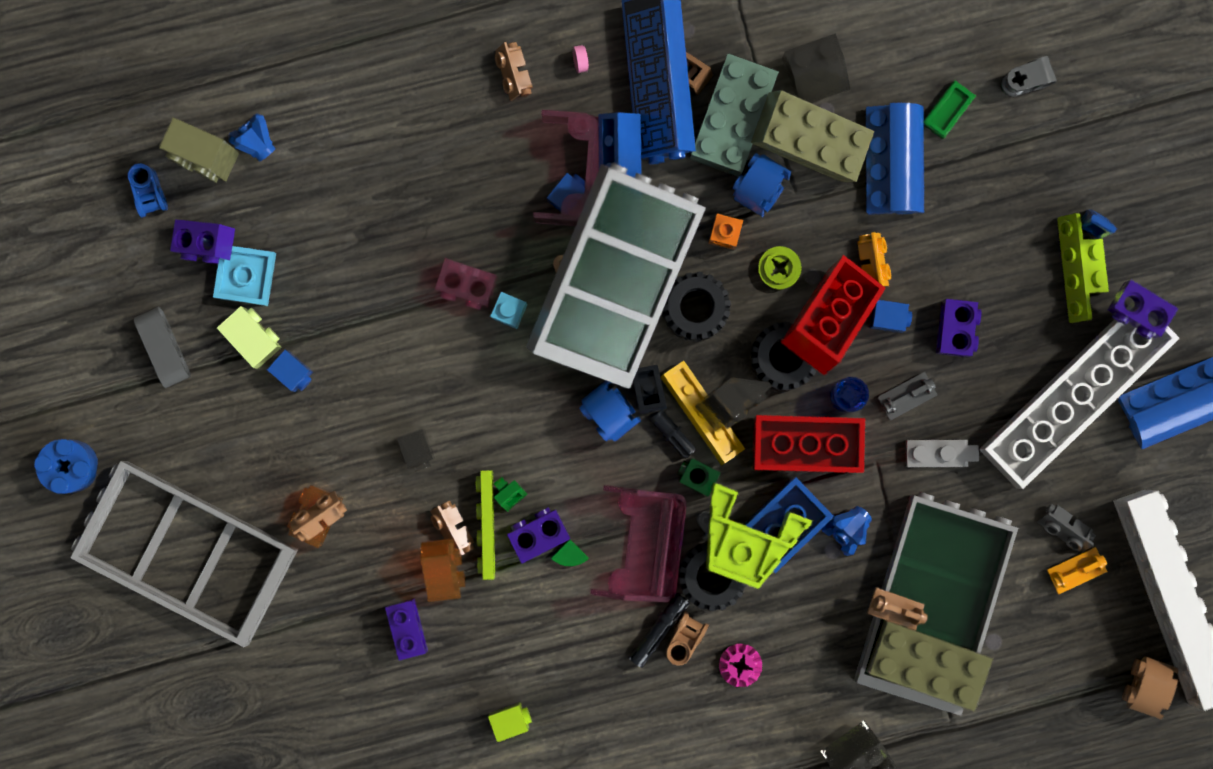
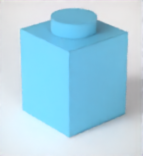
(508, 310)

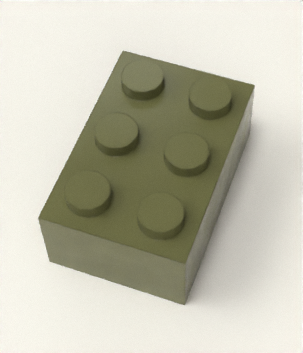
(198, 151)

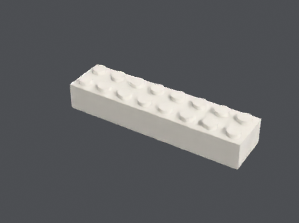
(1074, 399)
(1171, 591)

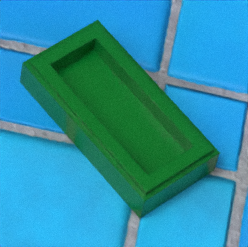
(949, 109)

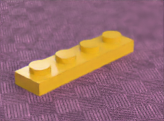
(689, 393)

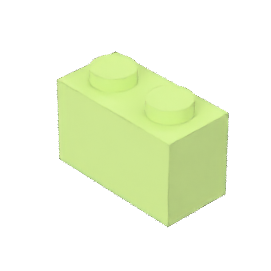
(250, 337)

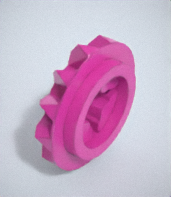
(733, 654)

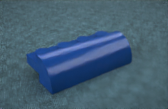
(895, 159)
(1170, 404)

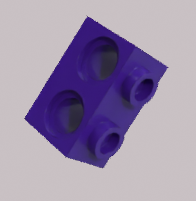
(202, 240)
(1144, 302)
(951, 326)
(541, 541)
(406, 629)

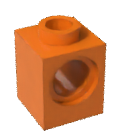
(725, 231)

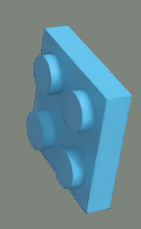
(245, 276)

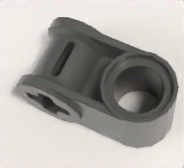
(1032, 76)

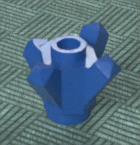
(253, 138)
(849, 529)

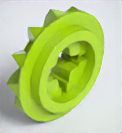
(779, 255)

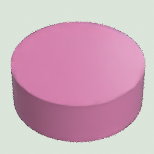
(580, 59)

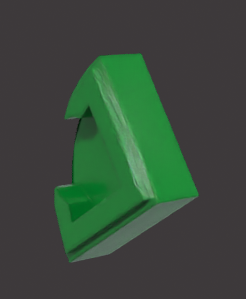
(570, 555)

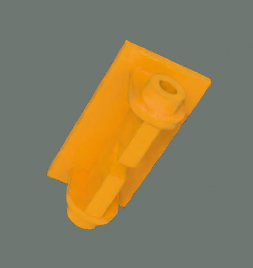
(874, 250)
(1077, 570)

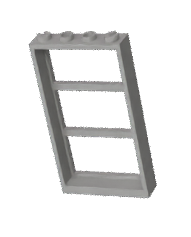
(97, 518)

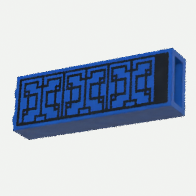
(659, 78)

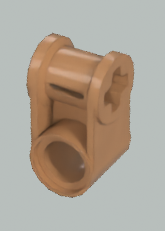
(686, 638)

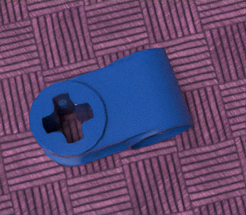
(149, 195)

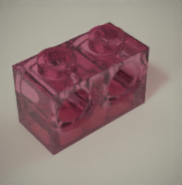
(468, 277)

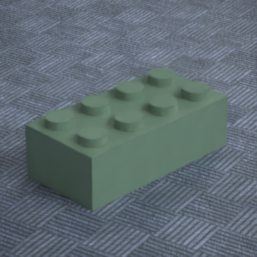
(733, 115)

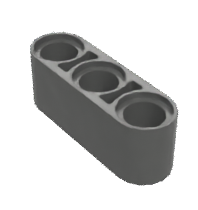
(162, 347)

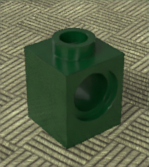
(710, 476)

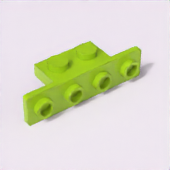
(1082, 267)

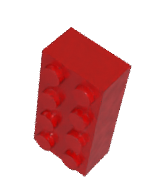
(833, 315)
(808, 443)

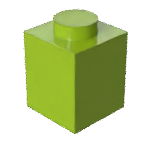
(510, 721)

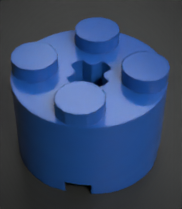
(761, 184)
(609, 411)
(52, 461)

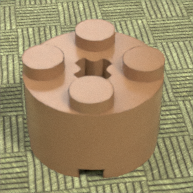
(1151, 687)

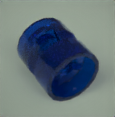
(849, 394)

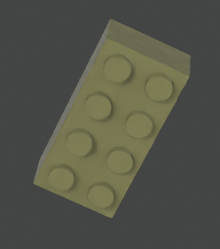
(812, 136)
(929, 665)

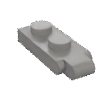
(940, 453)

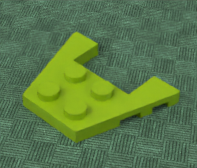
(741, 550)

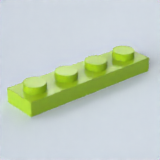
(486, 536)

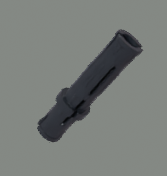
(653, 638)

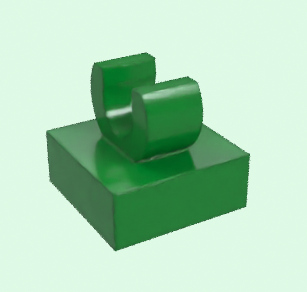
(509, 494)

